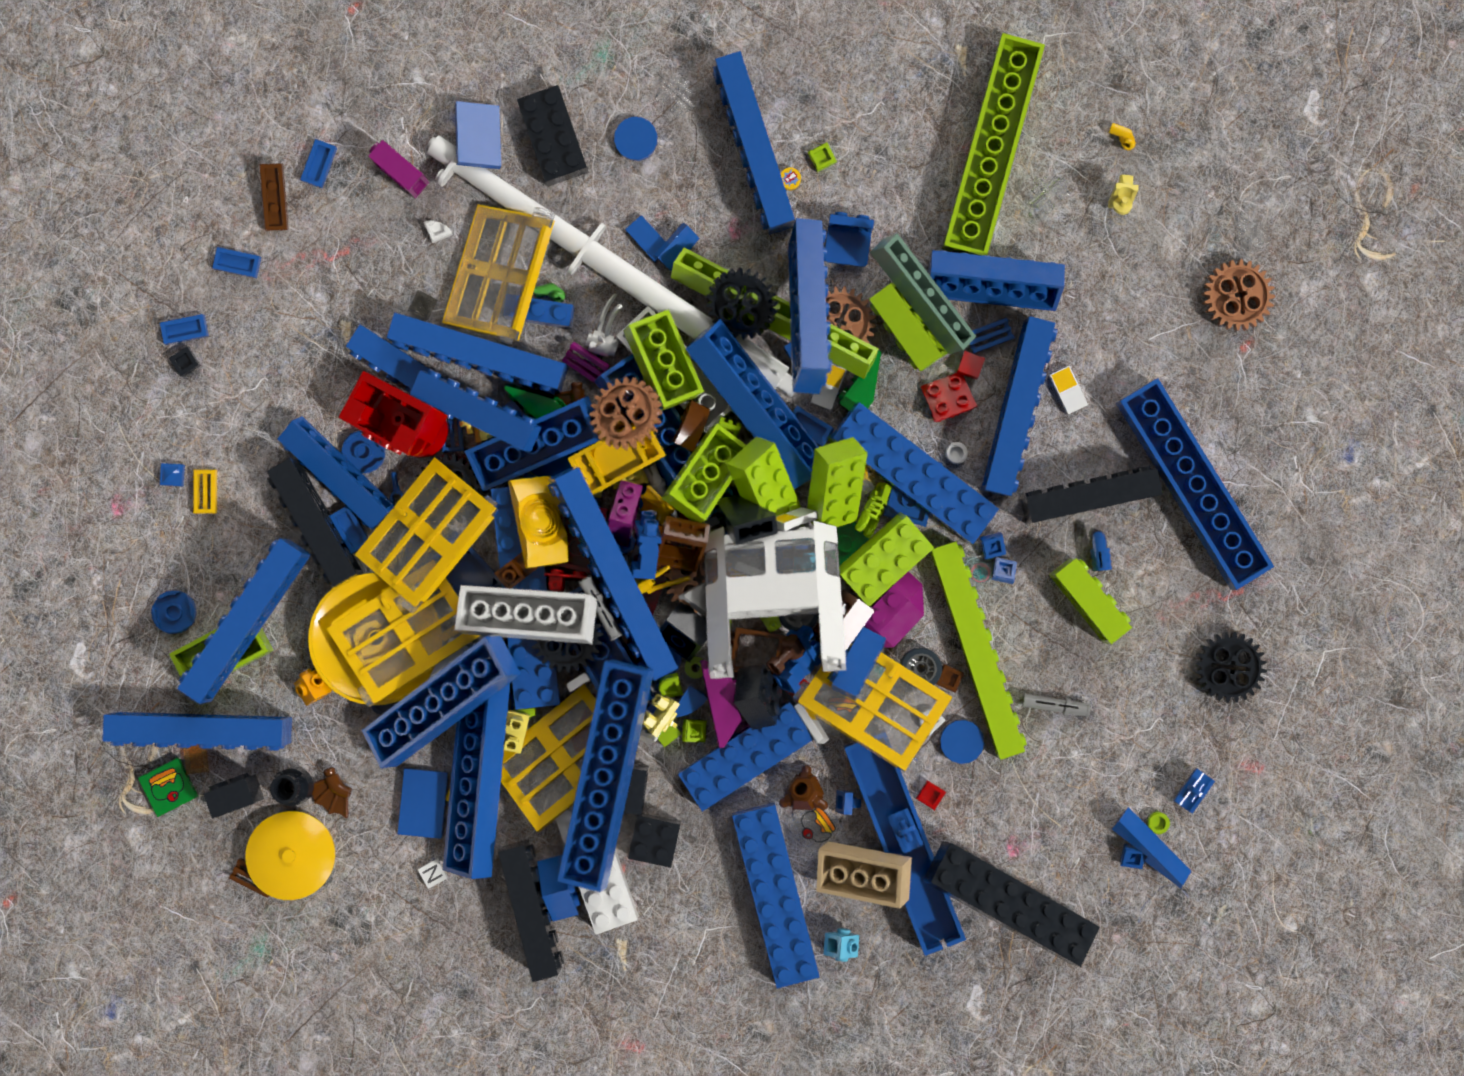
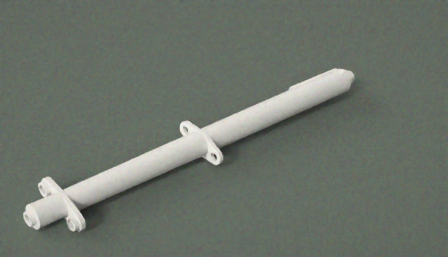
(602, 260)

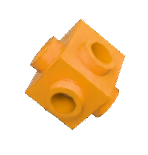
(311, 687)

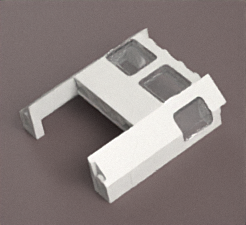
(774, 577)

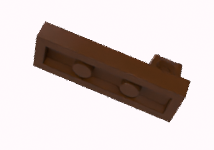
(274, 197)

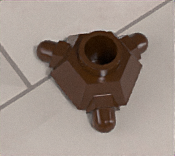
(804, 792)

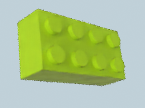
(907, 327)
(663, 359)
(704, 475)
(763, 477)
(837, 482)
(884, 558)
(1090, 600)
(183, 656)

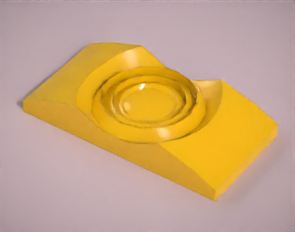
(606, 465)
(538, 522)

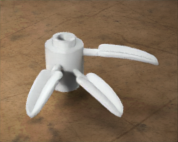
(601, 342)

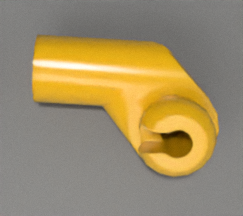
(1125, 136)

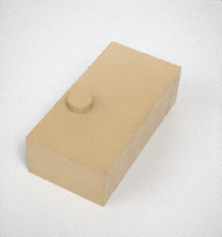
(863, 874)

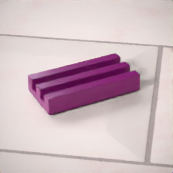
(593, 372)

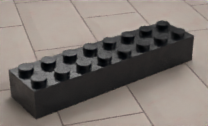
(1011, 903)

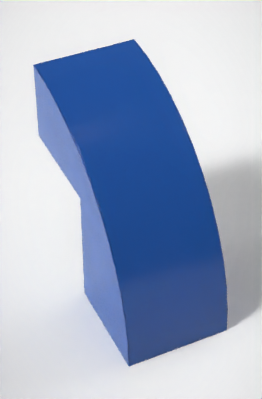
(689, 702)

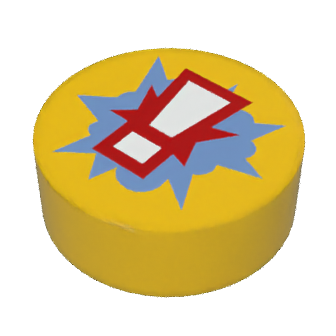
(791, 178)

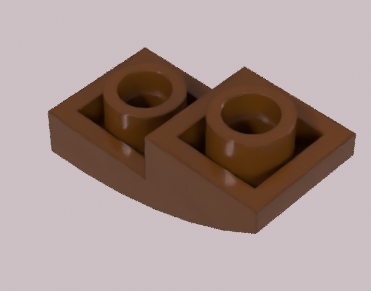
(692, 425)
(514, 572)

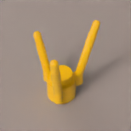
(646, 585)

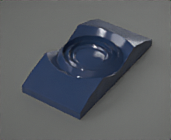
(472, 571)

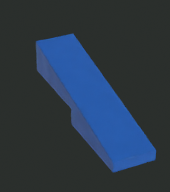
(1158, 854)

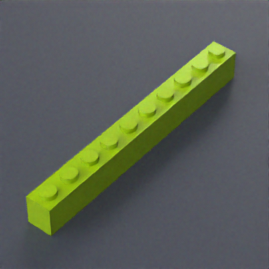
(845, 350)
(977, 650)

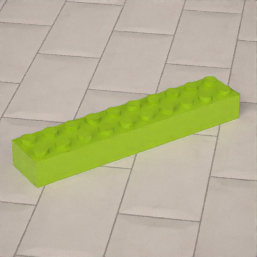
(993, 145)

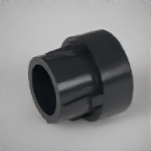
(302, 783)

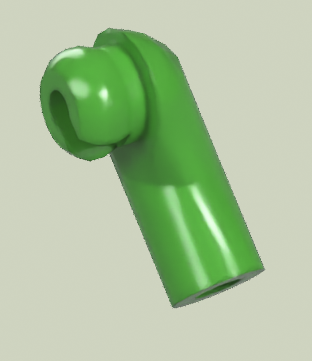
(551, 291)

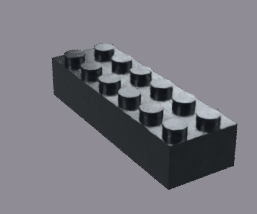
(1091, 496)
(313, 520)
(530, 910)

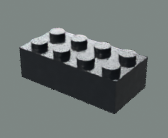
(552, 135)

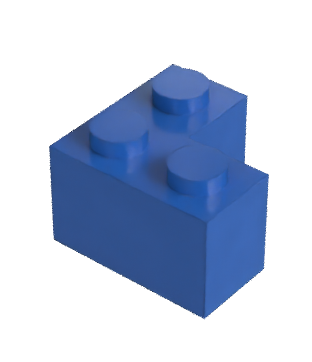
(558, 896)

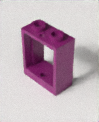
(398, 168)
(625, 512)

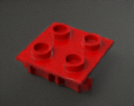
(948, 397)
(558, 577)

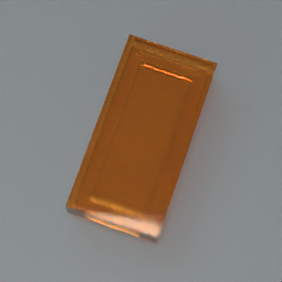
(196, 760)

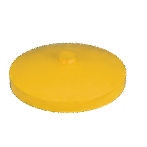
(290, 855)

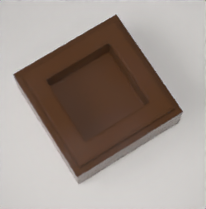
(950, 678)

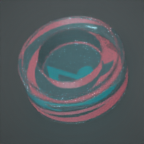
(981, 572)

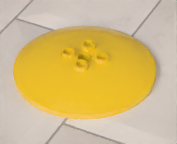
(324, 652)

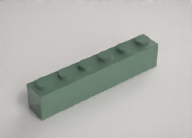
(923, 294)

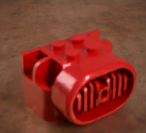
(395, 418)

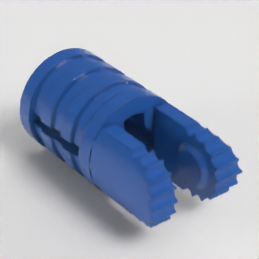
(1100, 545)

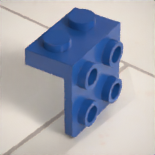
(848, 239)

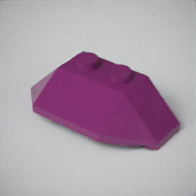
(897, 610)
(721, 702)

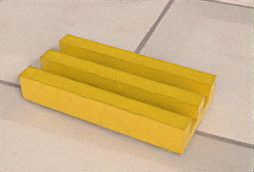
(196, 492)

